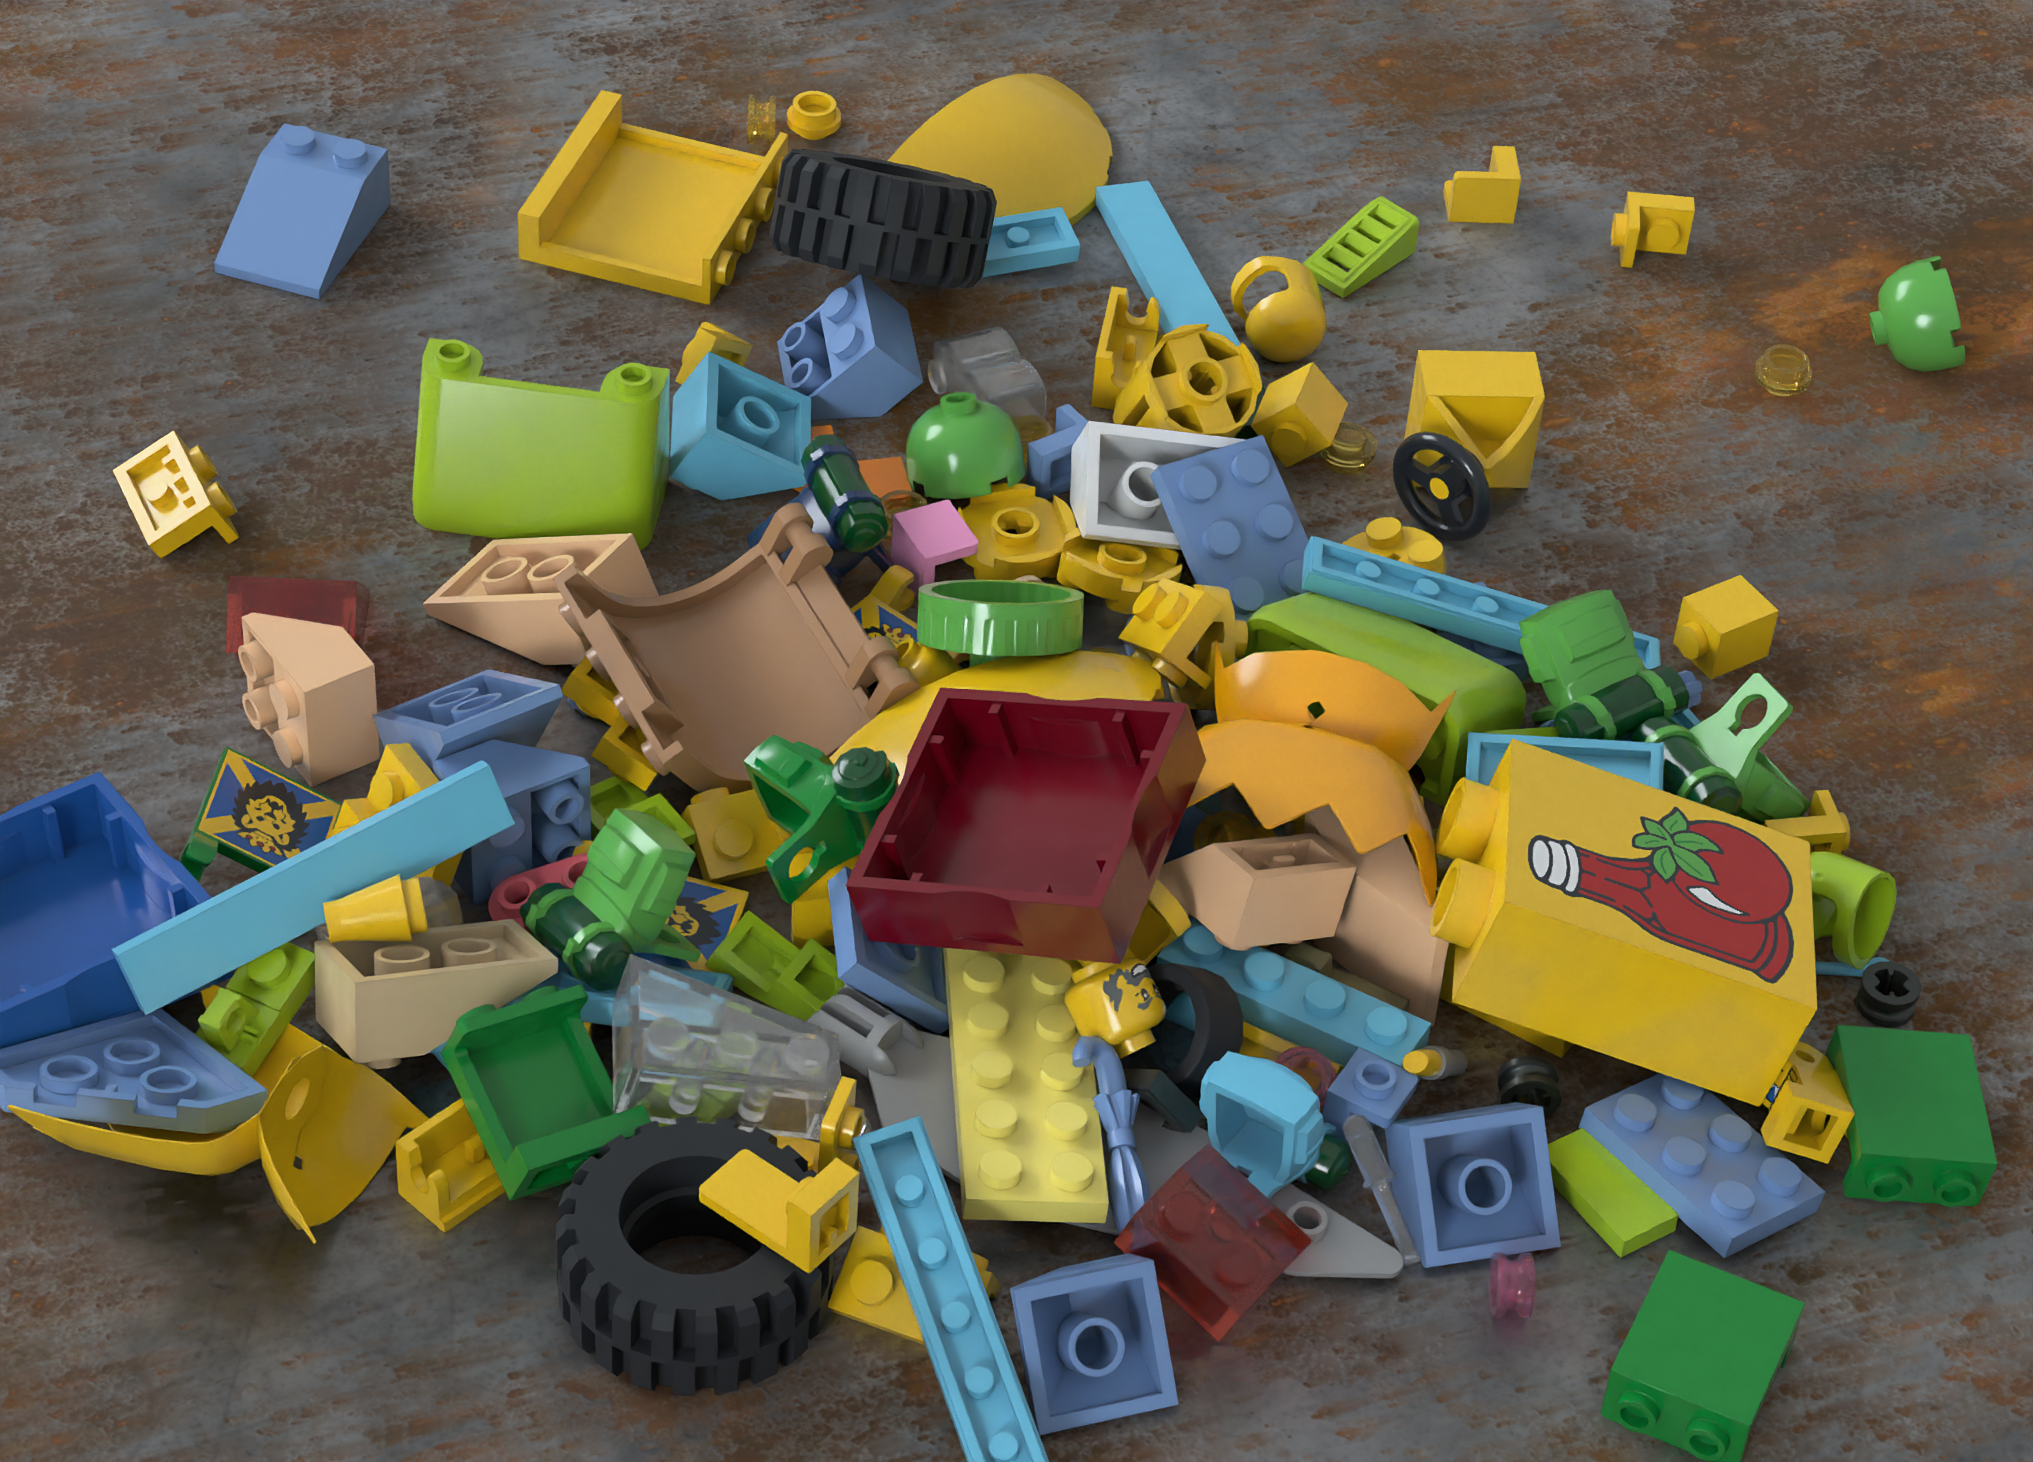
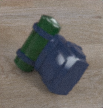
(840, 508)

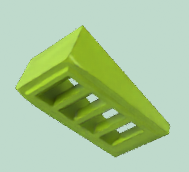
(1365, 245)

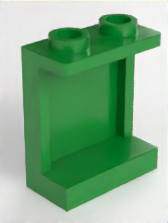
(536, 1088)
(1916, 1117)
(1701, 1359)

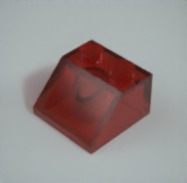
(301, 599)
(1213, 1240)

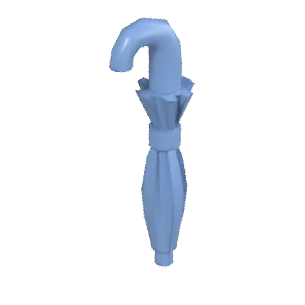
(1116, 1113)

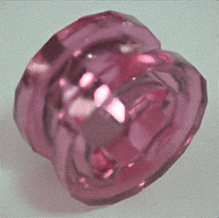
(1299, 1058)
(1512, 1284)

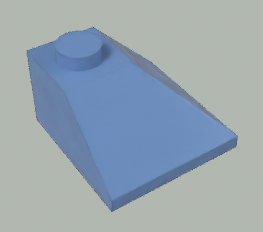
(1094, 1343)

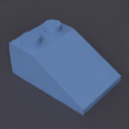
(305, 210)
(471, 713)

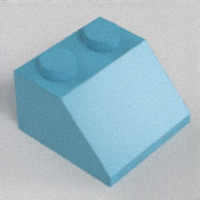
(737, 432)

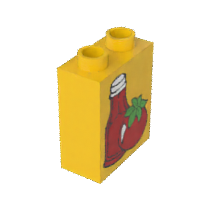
(1628, 921)

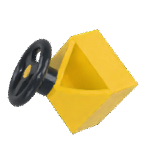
(1467, 432)

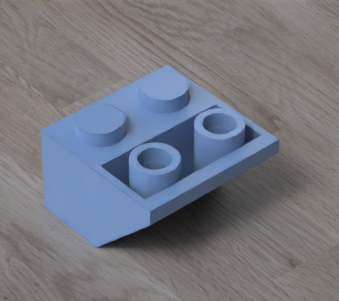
(852, 354)
(546, 800)

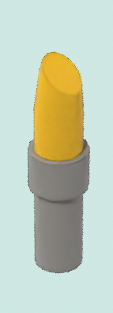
(1435, 1062)

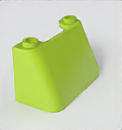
(536, 455)
(1429, 665)

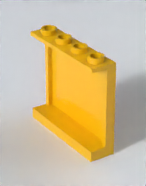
(648, 206)

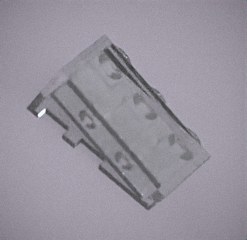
(717, 1055)

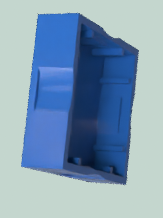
(71, 889)

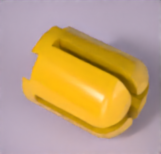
(1192, 385)

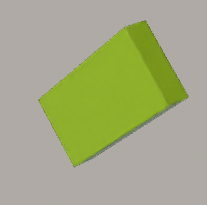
(1608, 1194)

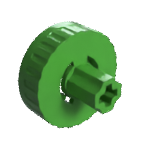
(1000, 618)

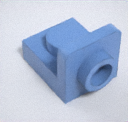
(1051, 456)
(1370, 1089)

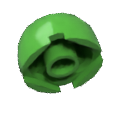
(1919, 317)
(963, 448)

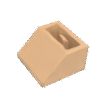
(310, 694)
(1263, 889)

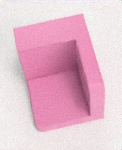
(930, 538)

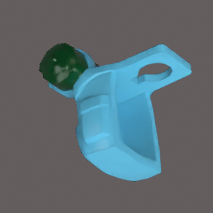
(1270, 1125)

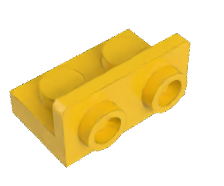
(175, 495)

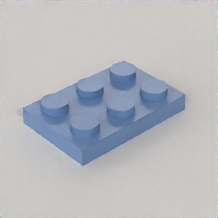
(1235, 523)
(1703, 1161)

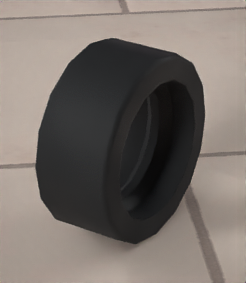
(1216, 1024)

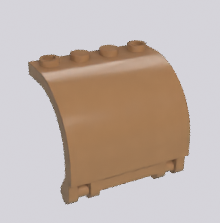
(739, 658)

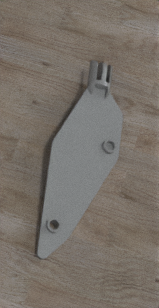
(914, 1078)

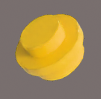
(814, 115)

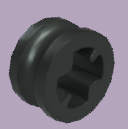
(1884, 1009)
(1531, 1082)

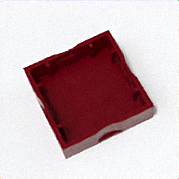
(1028, 825)

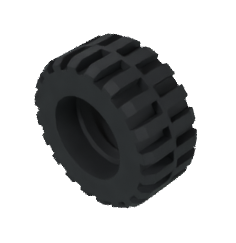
(882, 218)
(668, 1323)

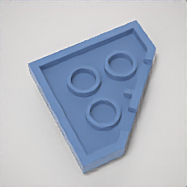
(130, 1074)

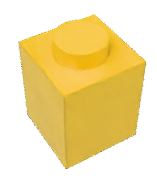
(1299, 414)
(1725, 627)

